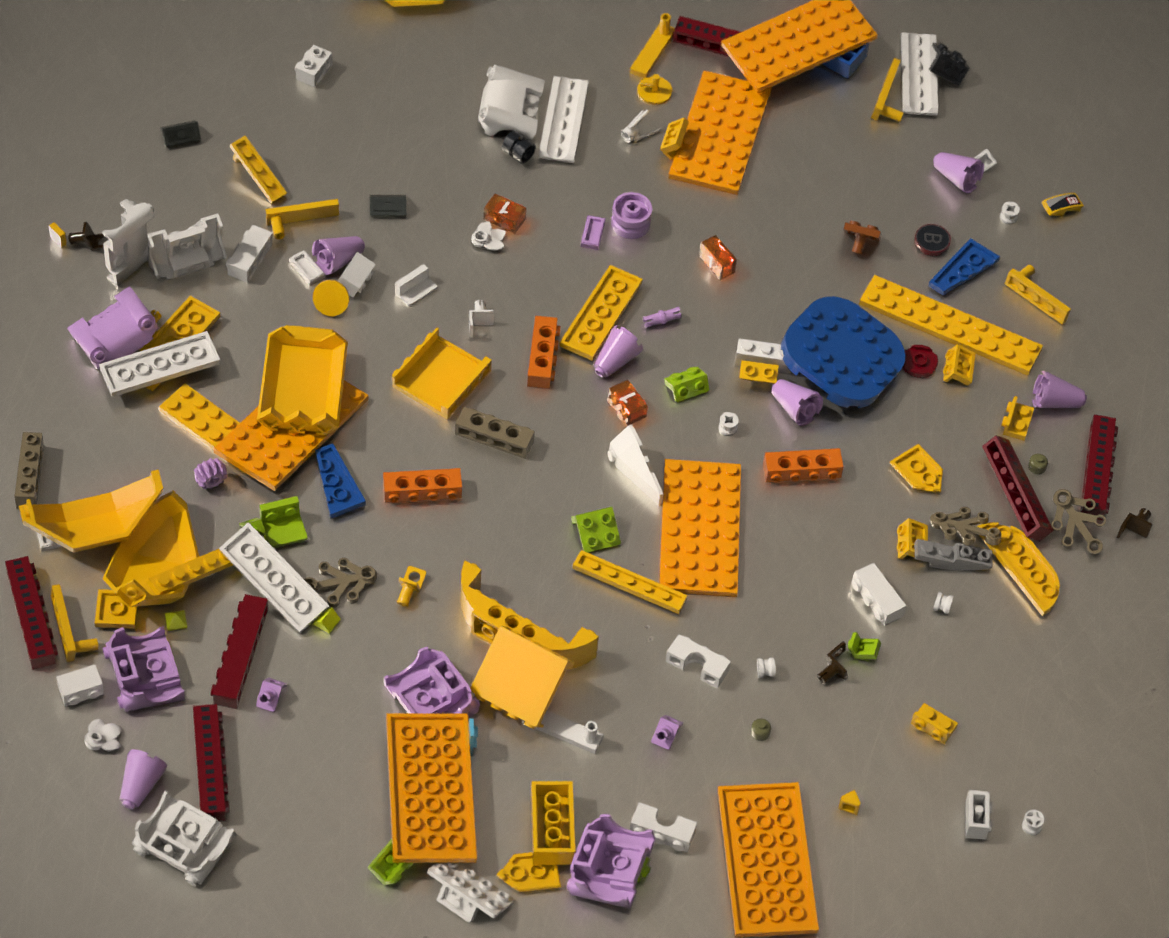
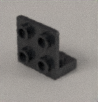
(949, 64)

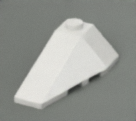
(628, 458)

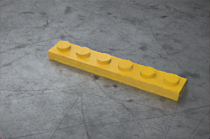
(188, 572)
(629, 582)

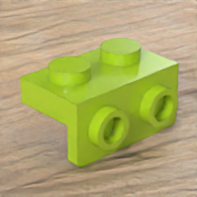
(687, 383)
(385, 869)

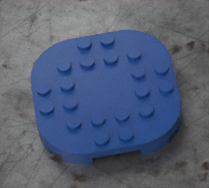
(843, 351)

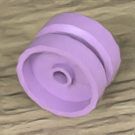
(631, 215)

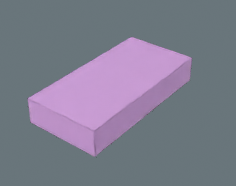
(592, 232)

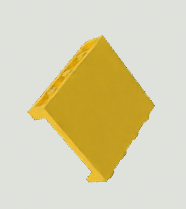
(440, 375)
(519, 676)

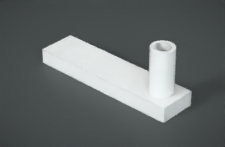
(572, 732)

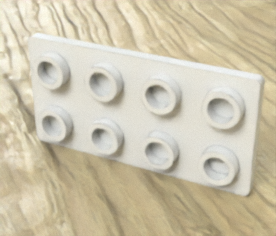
(467, 891)

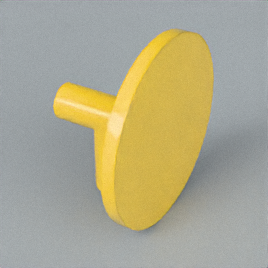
(654, 90)
(331, 298)

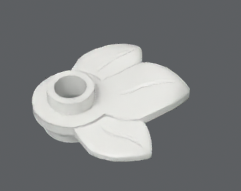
(489, 237)
(102, 736)

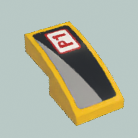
(1061, 203)

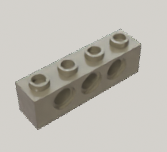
(482, 427)
(29, 468)

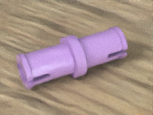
(662, 317)

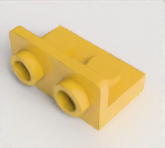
(674, 137)
(959, 365)
(758, 372)
(1018, 420)
(908, 533)
(934, 723)

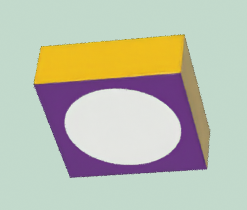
(57, 234)

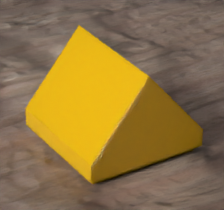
(850, 803)

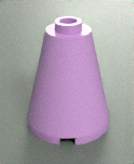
(960, 170)
(336, 252)
(617, 351)
(1057, 393)
(797, 401)
(140, 777)

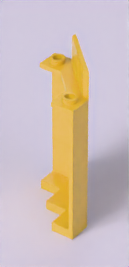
(302, 380)

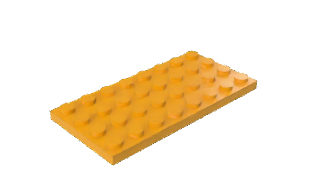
(798, 41)
(719, 133)
(276, 455)
(700, 527)
(430, 788)
(767, 860)

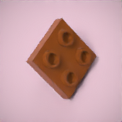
(861, 233)

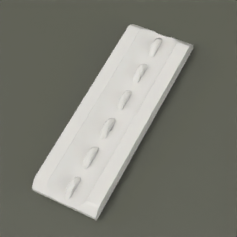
(918, 83)
(563, 119)

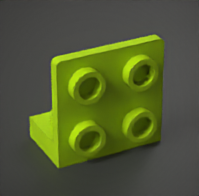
(283, 522)
(597, 529)

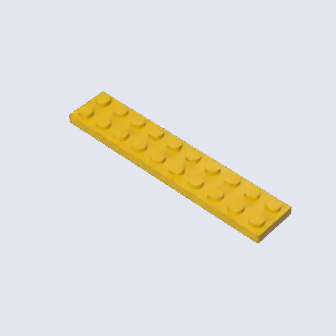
(951, 324)

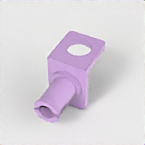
(270, 694)
(666, 731)

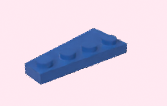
(964, 265)
(338, 485)

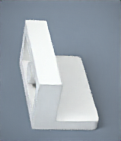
(415, 286)

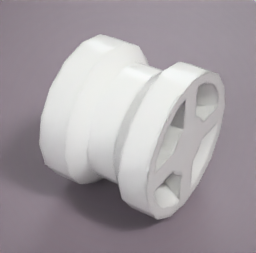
(1009, 213)
(730, 428)
(943, 603)
(765, 667)
(1037, 819)

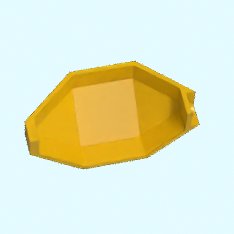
(94, 519)
(157, 544)

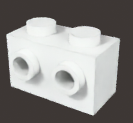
(313, 65)
(356, 273)
(80, 685)
(978, 815)

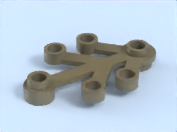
(1076, 518)
(942, 521)
(343, 580)

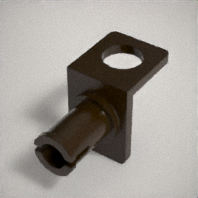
(88, 237)
(1137, 524)
(834, 666)

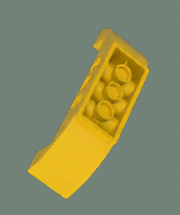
(487, 615)

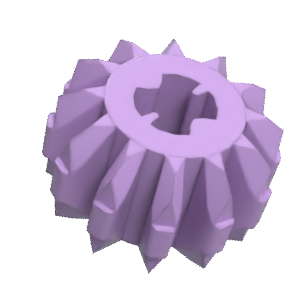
(210, 473)

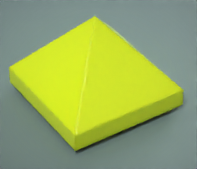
(176, 620)

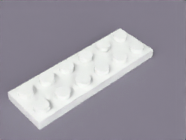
(159, 364)
(274, 577)

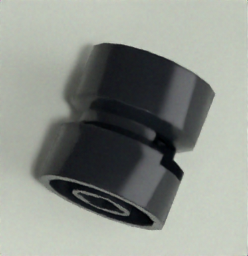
(518, 147)

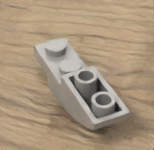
(953, 557)

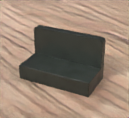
(181, 133)
(387, 204)

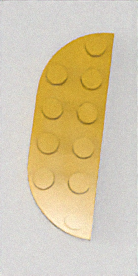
(1026, 566)

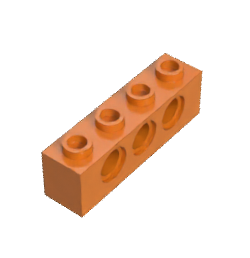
(542, 352)
(810, 459)
(431, 480)

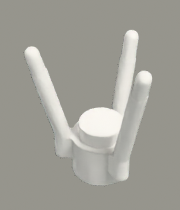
(631, 131)

